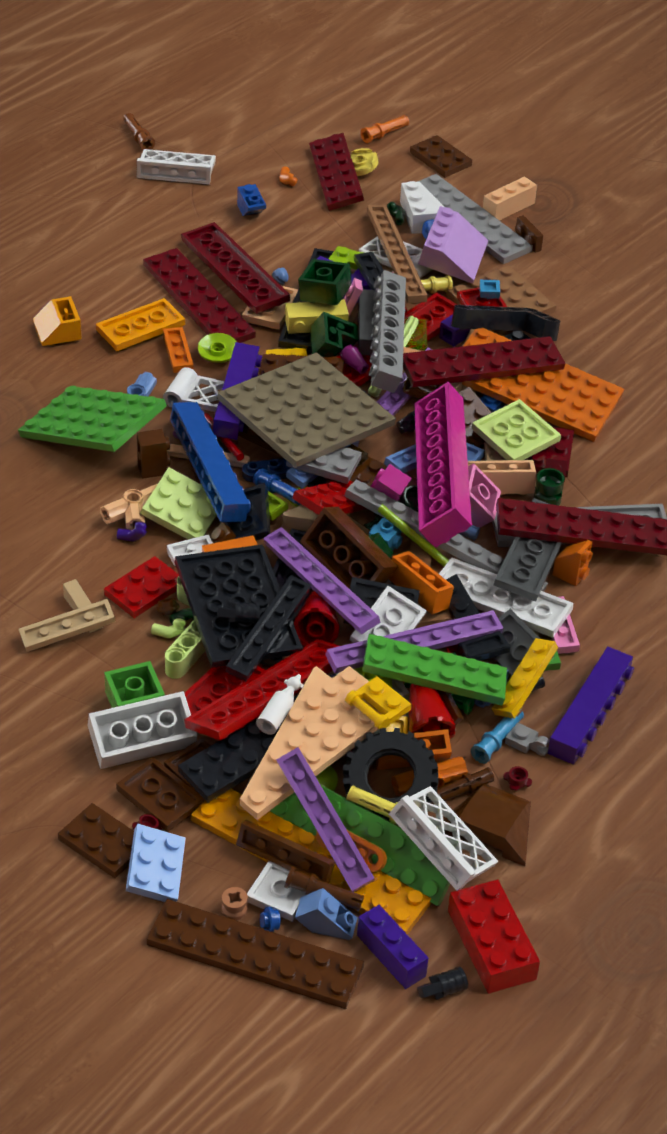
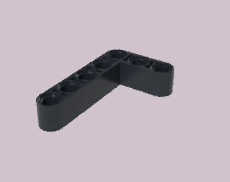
(506, 318)

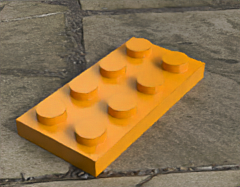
(139, 324)

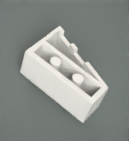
(418, 205)

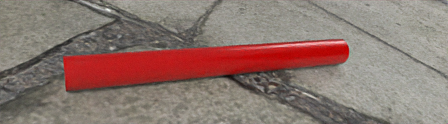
(226, 441)

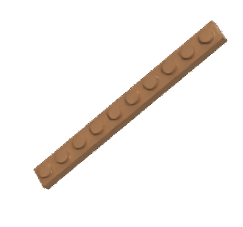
(397, 253)

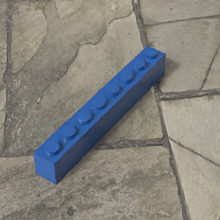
(209, 462)

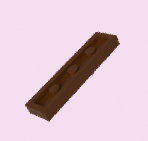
(283, 851)

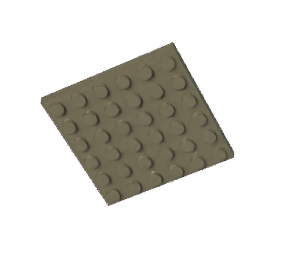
(306, 409)

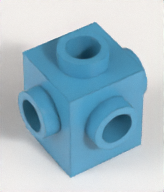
(389, 532)

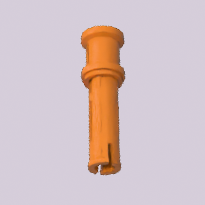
(379, 130)

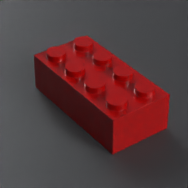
(493, 936)

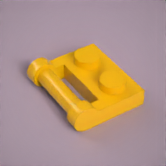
(382, 698)

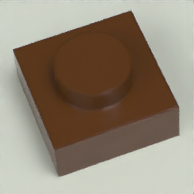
(222, 533)

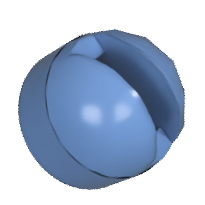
(280, 275)

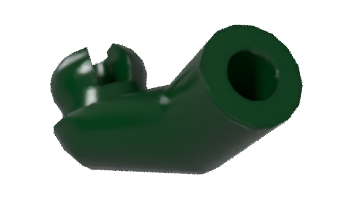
(397, 212)
(184, 614)

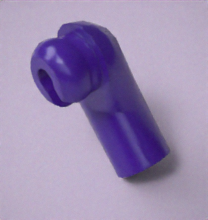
(132, 535)

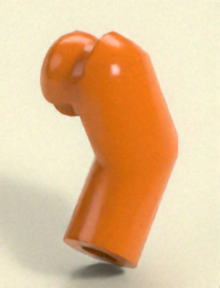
(286, 177)

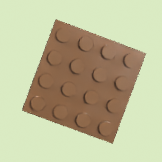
(513, 290)

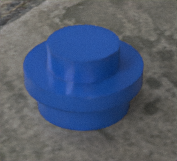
(270, 919)

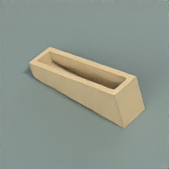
(75, 596)

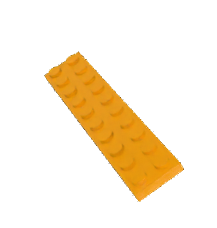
(400, 901)

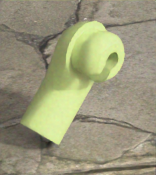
(169, 631)

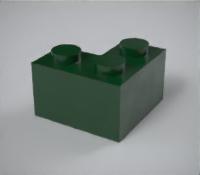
(332, 335)

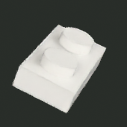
(187, 547)

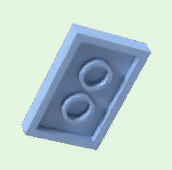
(155, 864)

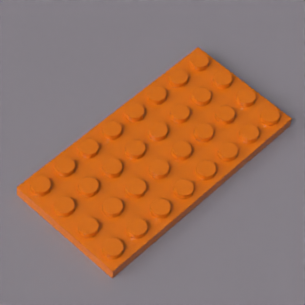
(559, 396)

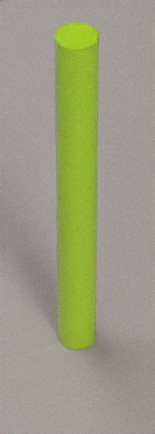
(414, 536)

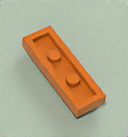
(177, 349)

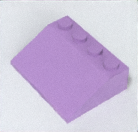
(453, 246)

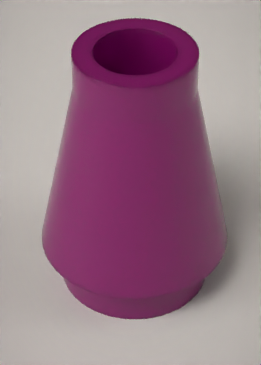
(354, 359)

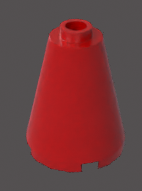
(316, 621)
(428, 711)

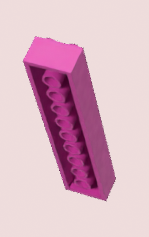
(442, 465)

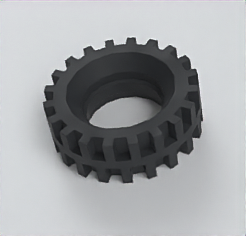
(385, 744)

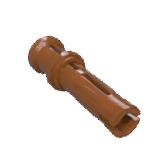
(141, 134)

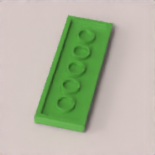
(435, 669)

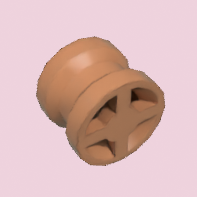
(237, 909)

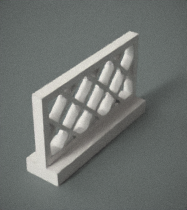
(175, 166)
(439, 848)

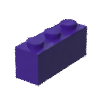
(392, 946)

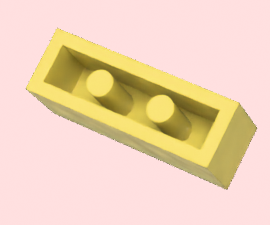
(301, 315)

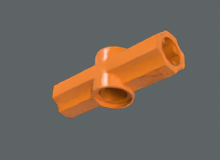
(447, 772)

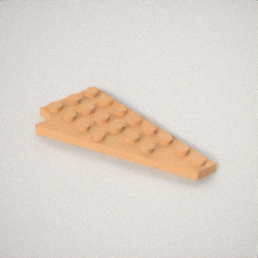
(320, 727)

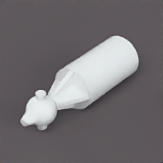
(279, 706)

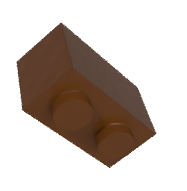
(152, 453)

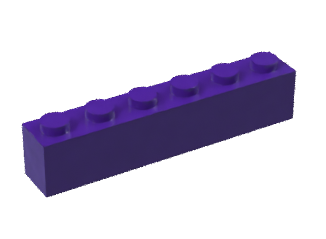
(241, 368)
(590, 706)

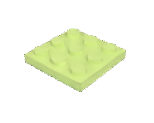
(516, 431)
(180, 505)

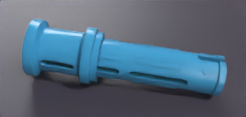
(492, 740)

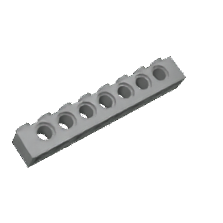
(388, 331)

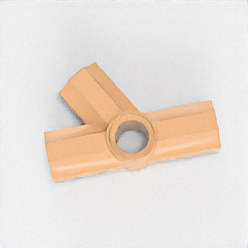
(127, 507)

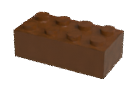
(346, 548)

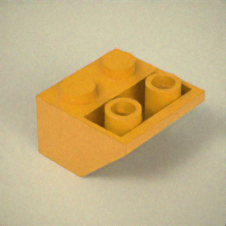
(58, 322)

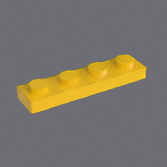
(526, 677)

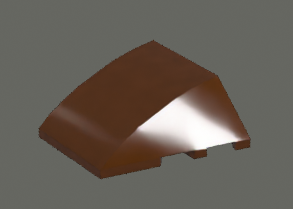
(497, 821)

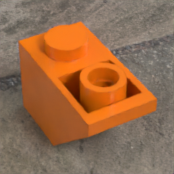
(573, 563)

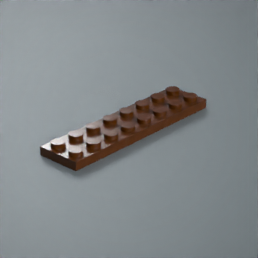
(256, 953)

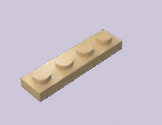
(67, 625)

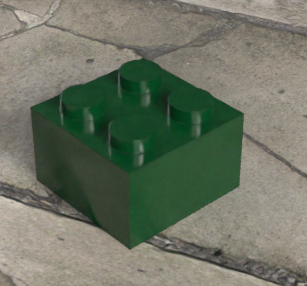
(325, 282)

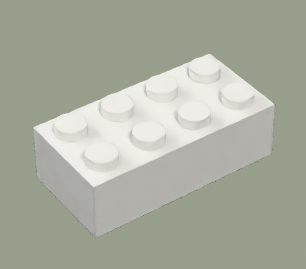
(140, 730)

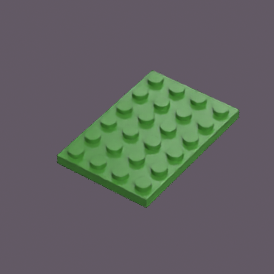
(92, 418)

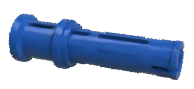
(274, 484)

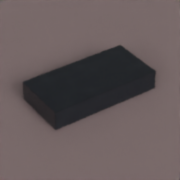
(484, 646)

